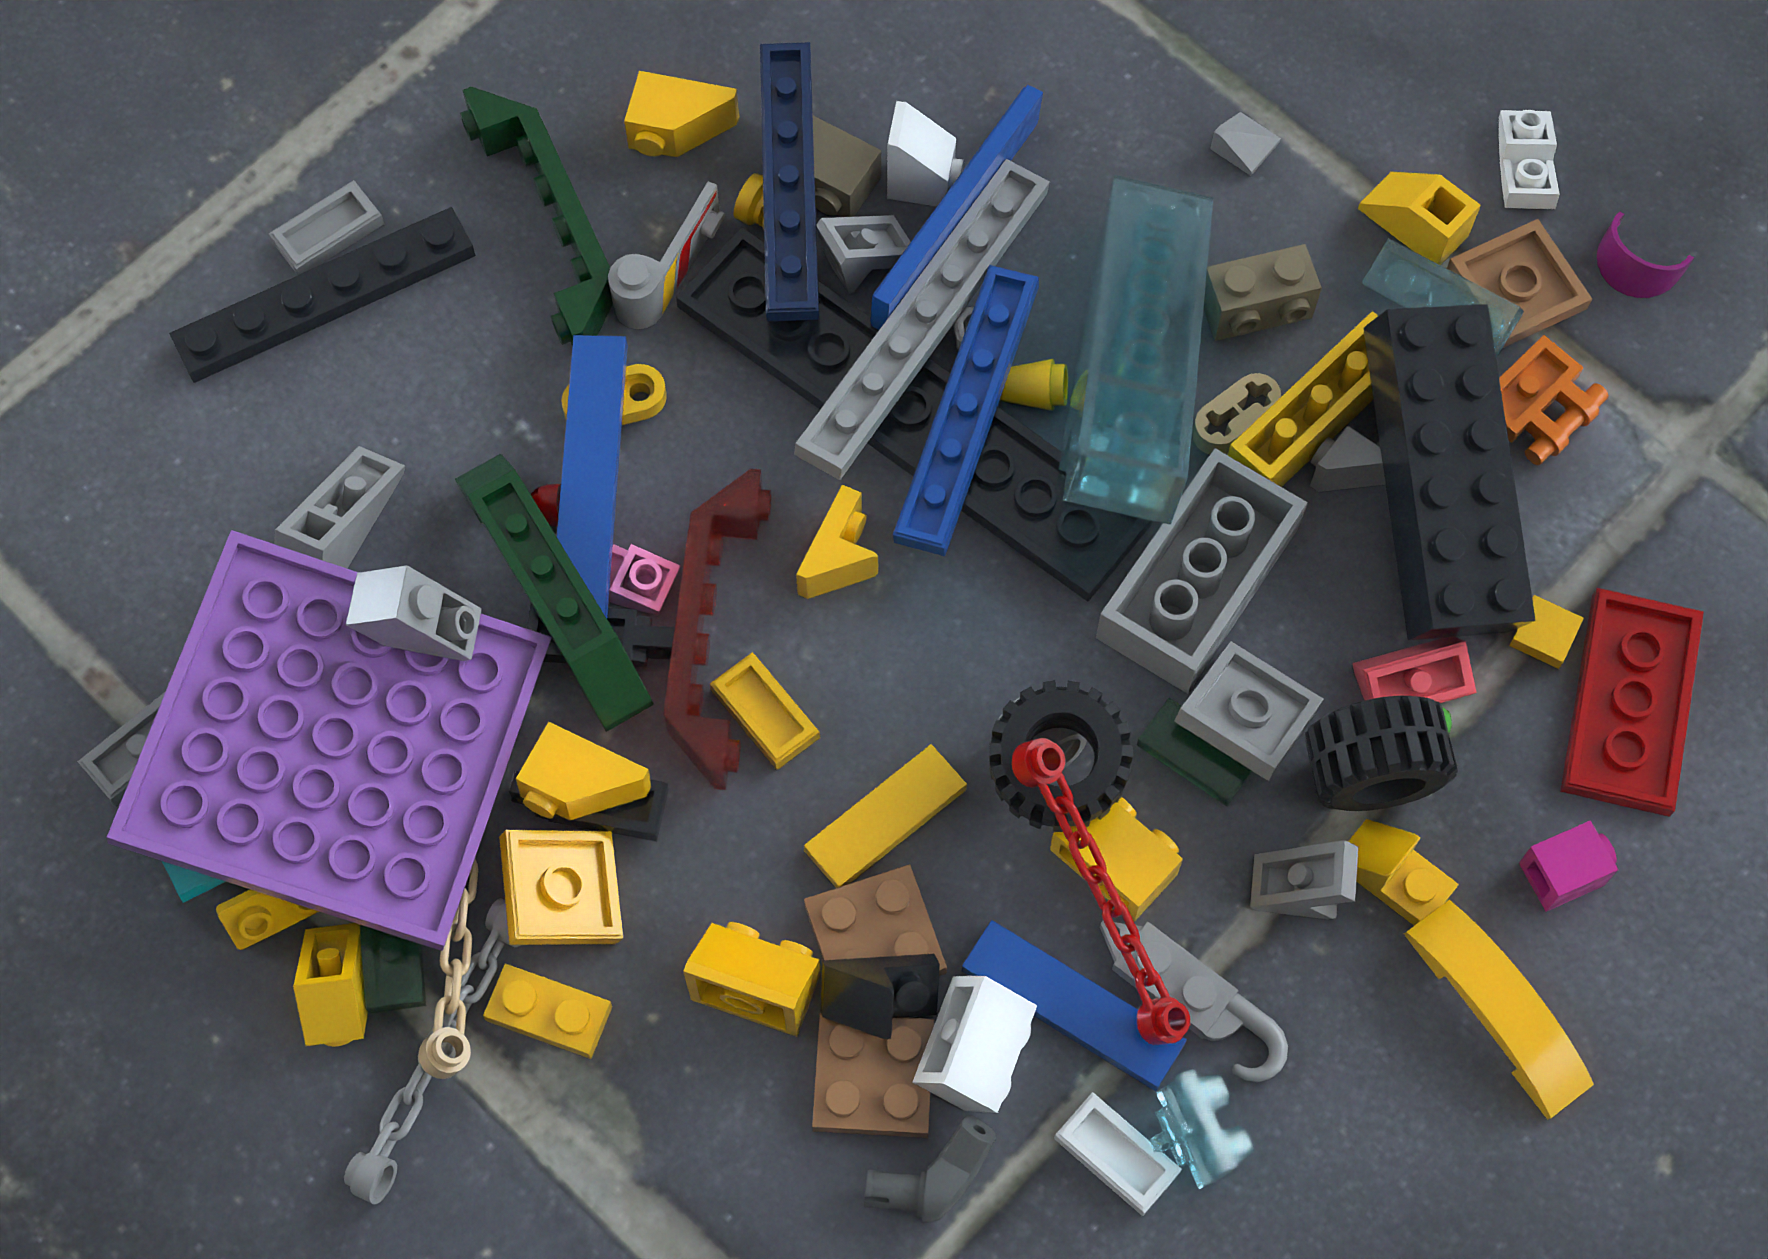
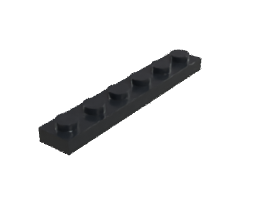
(322, 294)

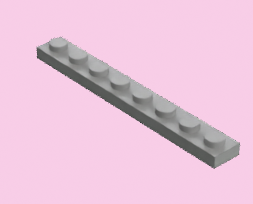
(920, 320)

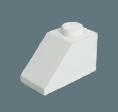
(919, 158)

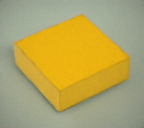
(1549, 635)

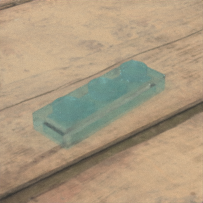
(1419, 282)

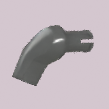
(942, 1183)

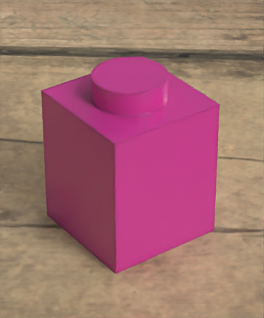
(1569, 865)

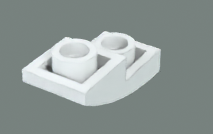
(1526, 159)

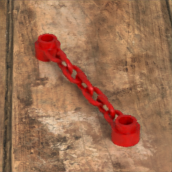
(1158, 1019)

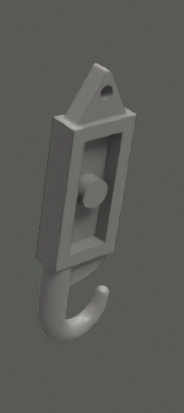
(1212, 1002)

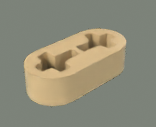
(1230, 405)

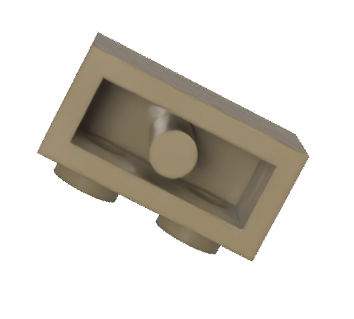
(1260, 292)

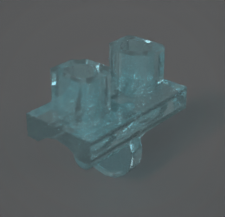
(1194, 1131)

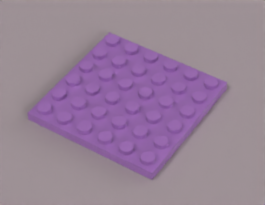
(323, 757)

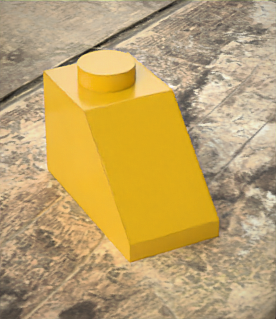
(677, 114)
(577, 776)
(331, 986)

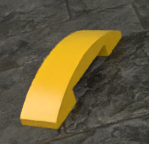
(1505, 1006)

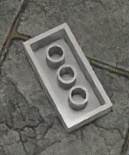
(1200, 571)

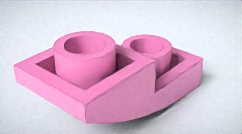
(640, 579)

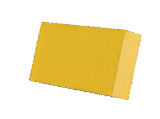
(764, 711)

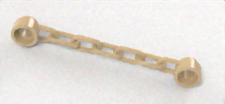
(430, 1052)

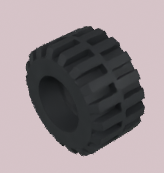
(1072, 710)
(1380, 753)

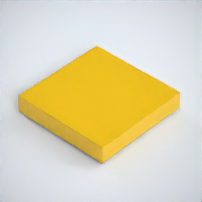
(560, 887)

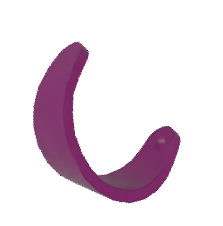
(1630, 273)

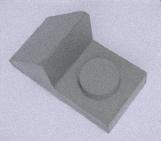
(861, 244)
(1305, 880)

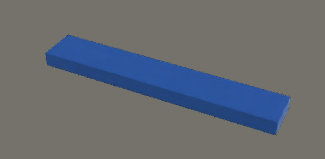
(1000, 145)
(966, 411)
(592, 458)

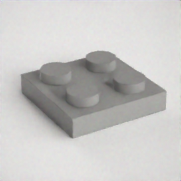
(1249, 710)

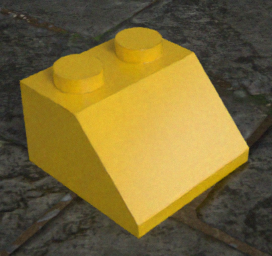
(753, 976)

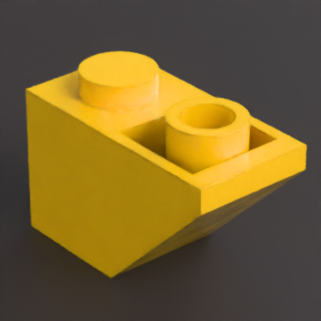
(1422, 212)

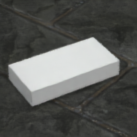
(1117, 1154)

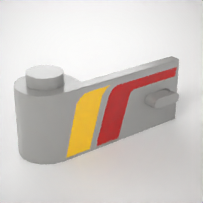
(644, 286)

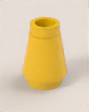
(1037, 385)

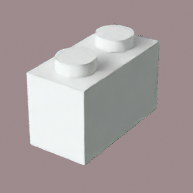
(975, 1044)

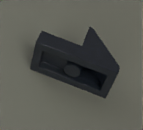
(876, 989)

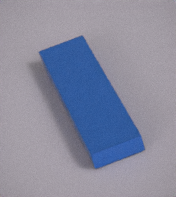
(1071, 1004)

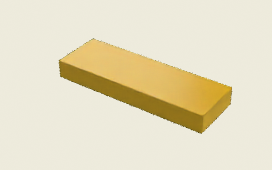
(885, 817)

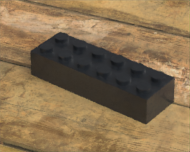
(1448, 472)

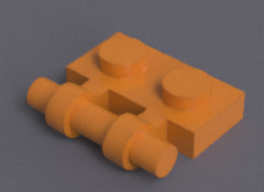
(1533, 384)

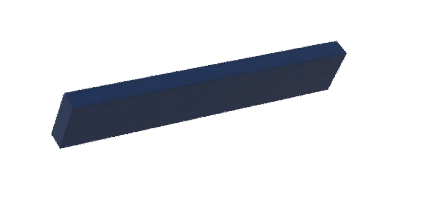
(788, 182)

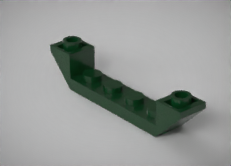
(507, 124)
(556, 591)

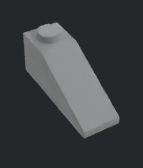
(341, 509)

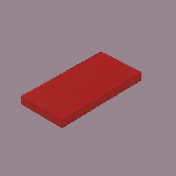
(1632, 702)

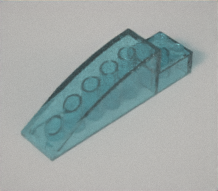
(1139, 354)

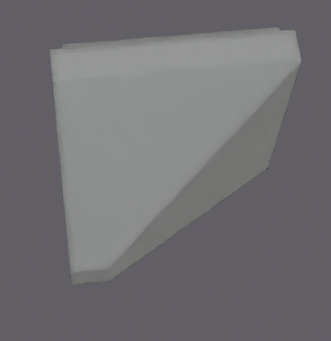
(1243, 142)

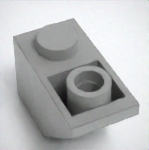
(413, 613)

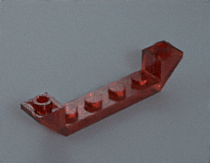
(732, 514)

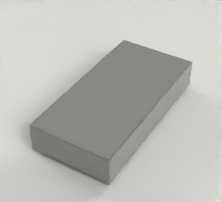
(326, 228)

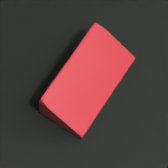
(1427, 670)

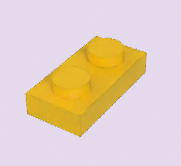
(548, 1011)

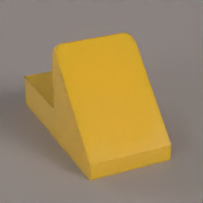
(833, 555)
(1398, 873)

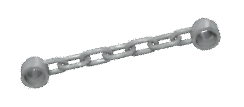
(374, 1173)

